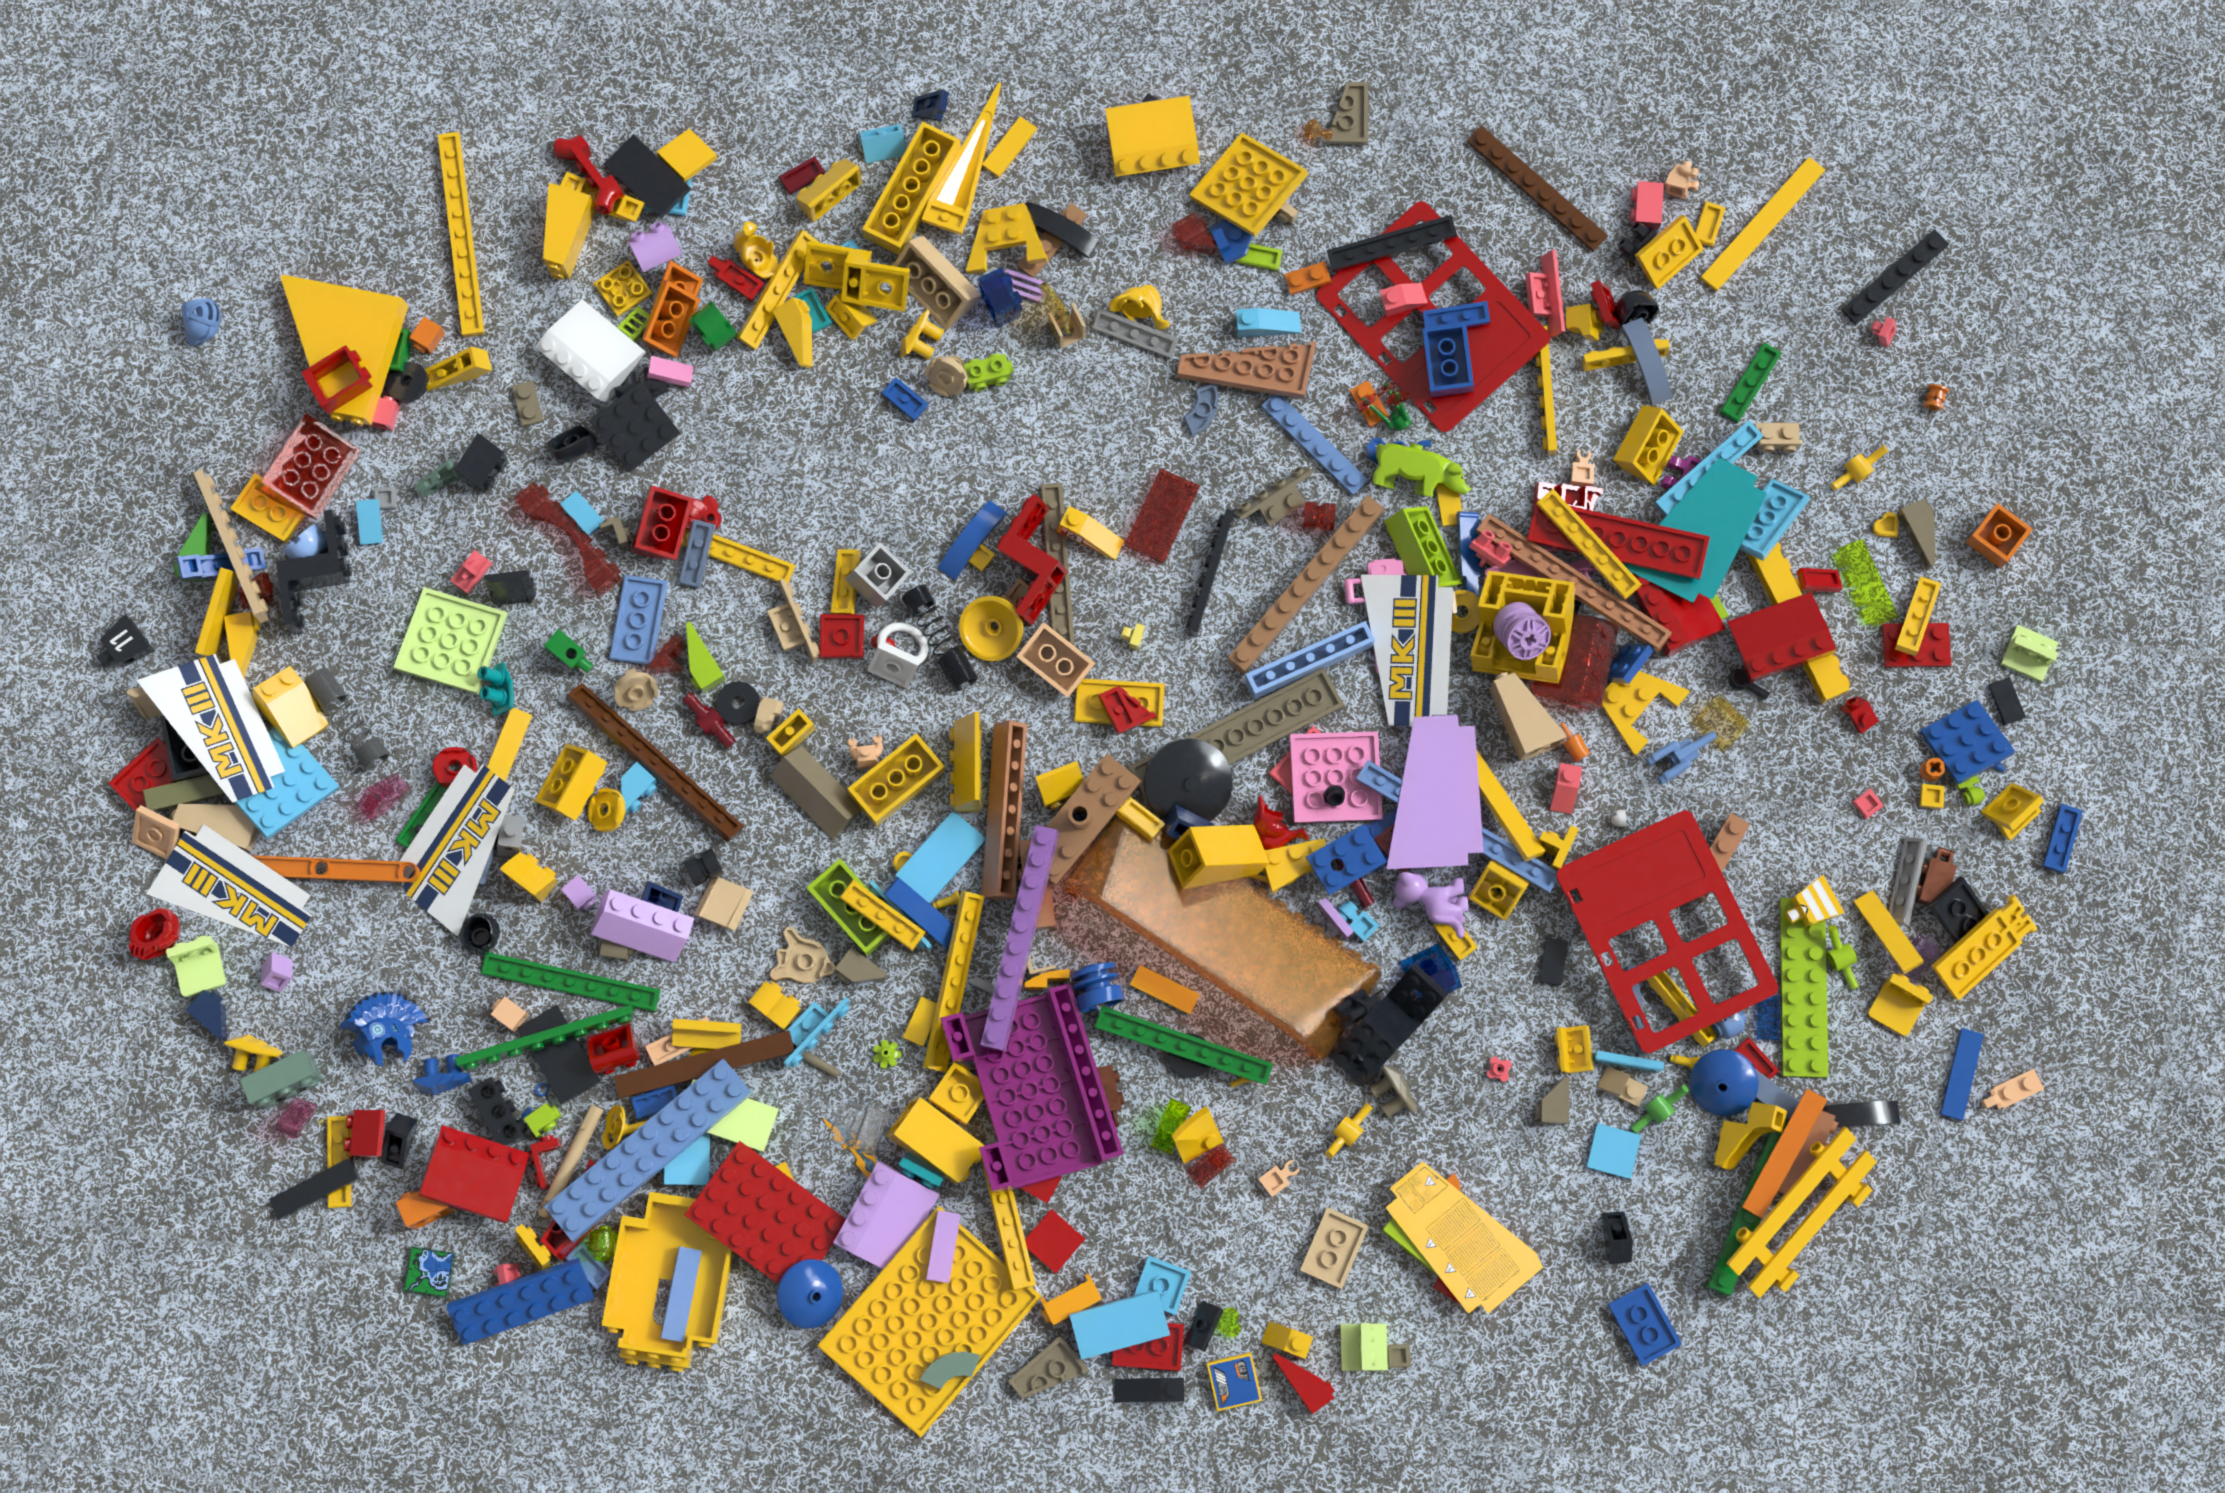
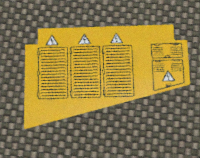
(1460, 1240)

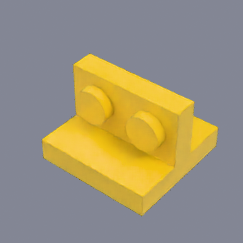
(2013, 809)
(1556, 846)

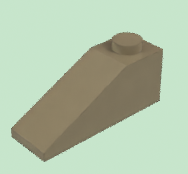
(1920, 527)

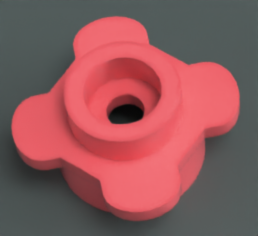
(1494, 1073)

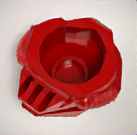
(153, 934)

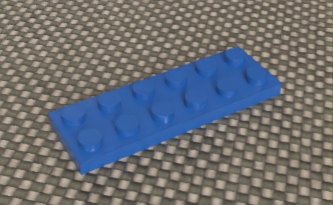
(520, 1301)

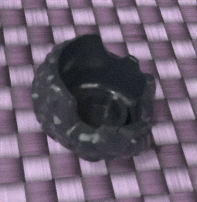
(480, 933)

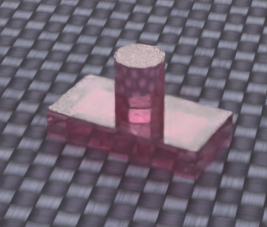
(296, 1117)

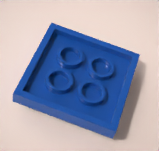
(1967, 742)

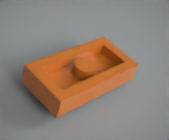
(1308, 278)
(1360, 391)

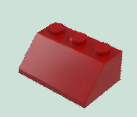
(661, 524)

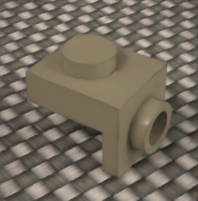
(623, 533)

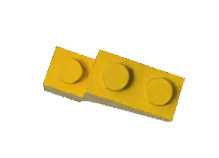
(1739, 1137)

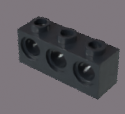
(488, 1106)

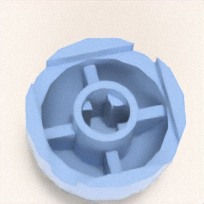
(308, 543)

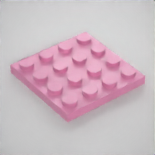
(1330, 760)

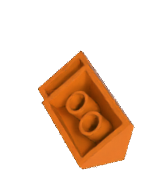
(672, 309)

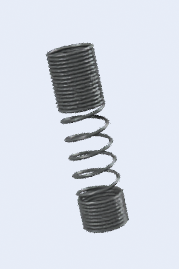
(324, 690)

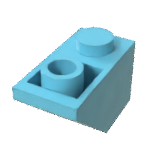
(636, 784)

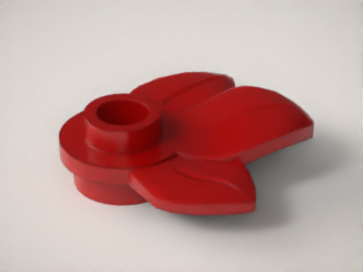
(702, 510)

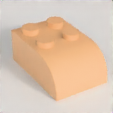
(1055, 659)

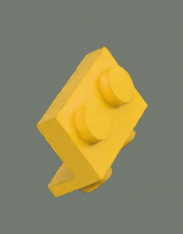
(1574, 1049)

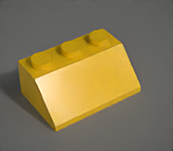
(829, 189)
(1648, 444)
(571, 781)

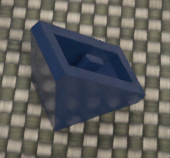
(661, 896)

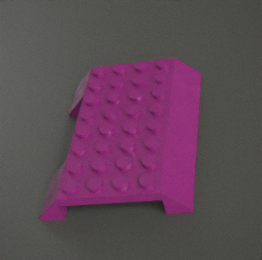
(1039, 1092)

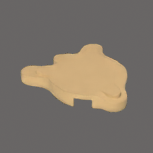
(802, 960)

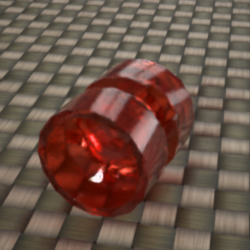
(1319, 516)

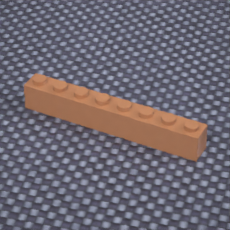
(1004, 810)

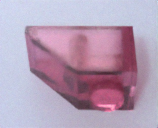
(382, 796)

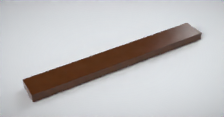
(697, 1065)

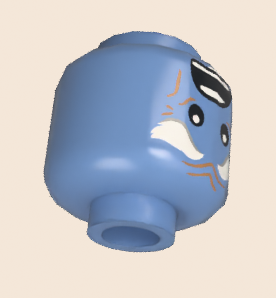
(1730, 1026)

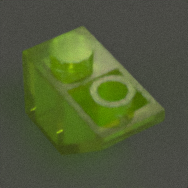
(1173, 1117)

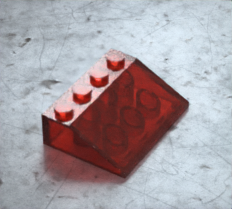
(308, 467)
(1585, 665)

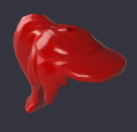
(1270, 828)

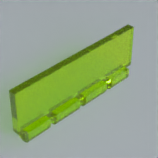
(1869, 585)

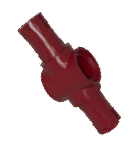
(709, 720)

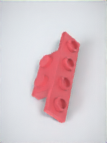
(1545, 294)

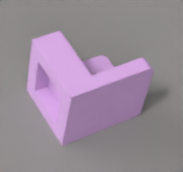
(276, 972)

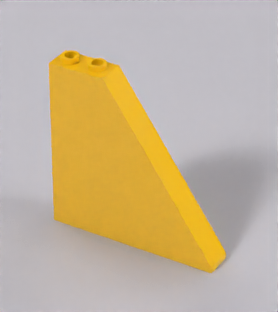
(341, 316)

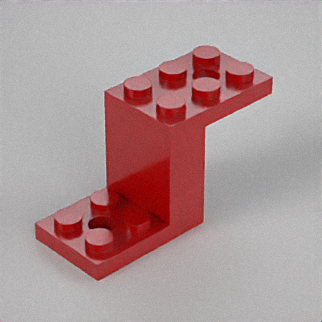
(1018, 550)

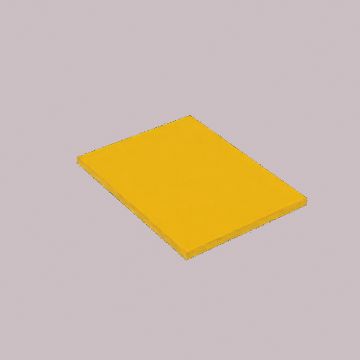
(912, 1321)

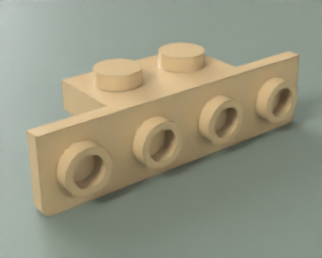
(789, 625)

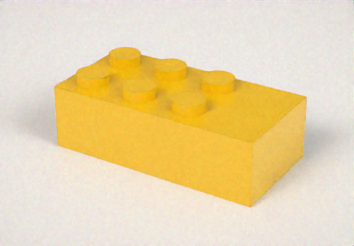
(896, 780)

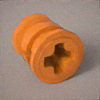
(1938, 390)
(1925, 768)

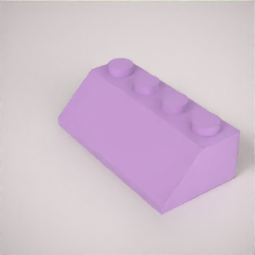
(641, 925)

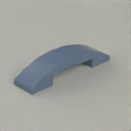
(1648, 361)

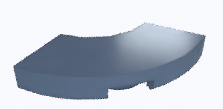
(1204, 409)

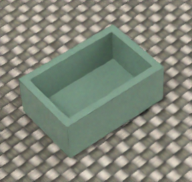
(281, 1080)

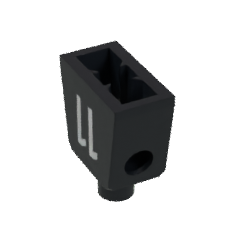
(124, 643)

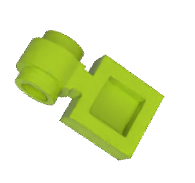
(1973, 794)

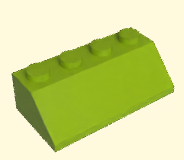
(1422, 545)

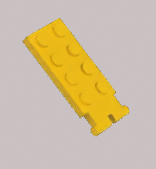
(1983, 948)

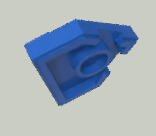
(1231, 241)

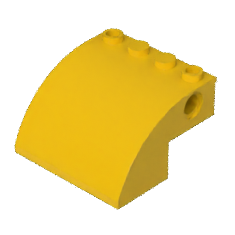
(1552, 602)

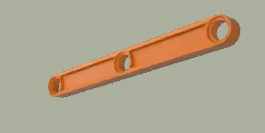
(340, 869)

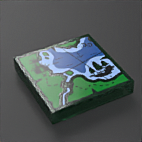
(429, 1272)

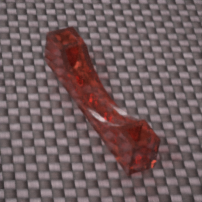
(538, 506)

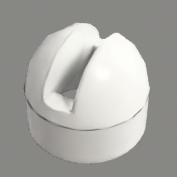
(1618, 818)

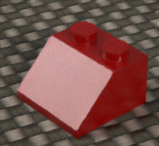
(364, 1133)

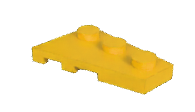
(1289, 863)

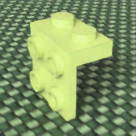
(197, 965)

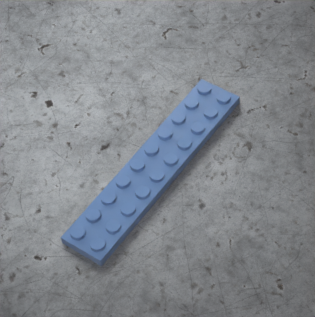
(648, 1150)

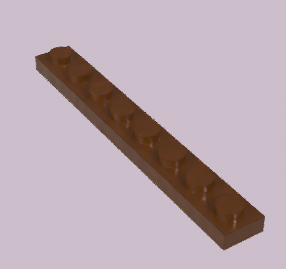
(1537, 188)

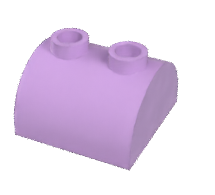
(654, 246)

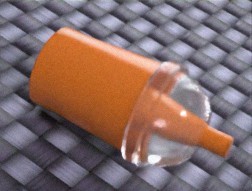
(1574, 743)

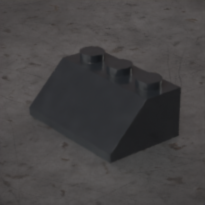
(182, 760)

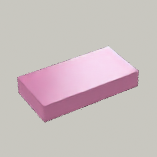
(670, 371)

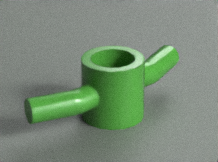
(1659, 1109)

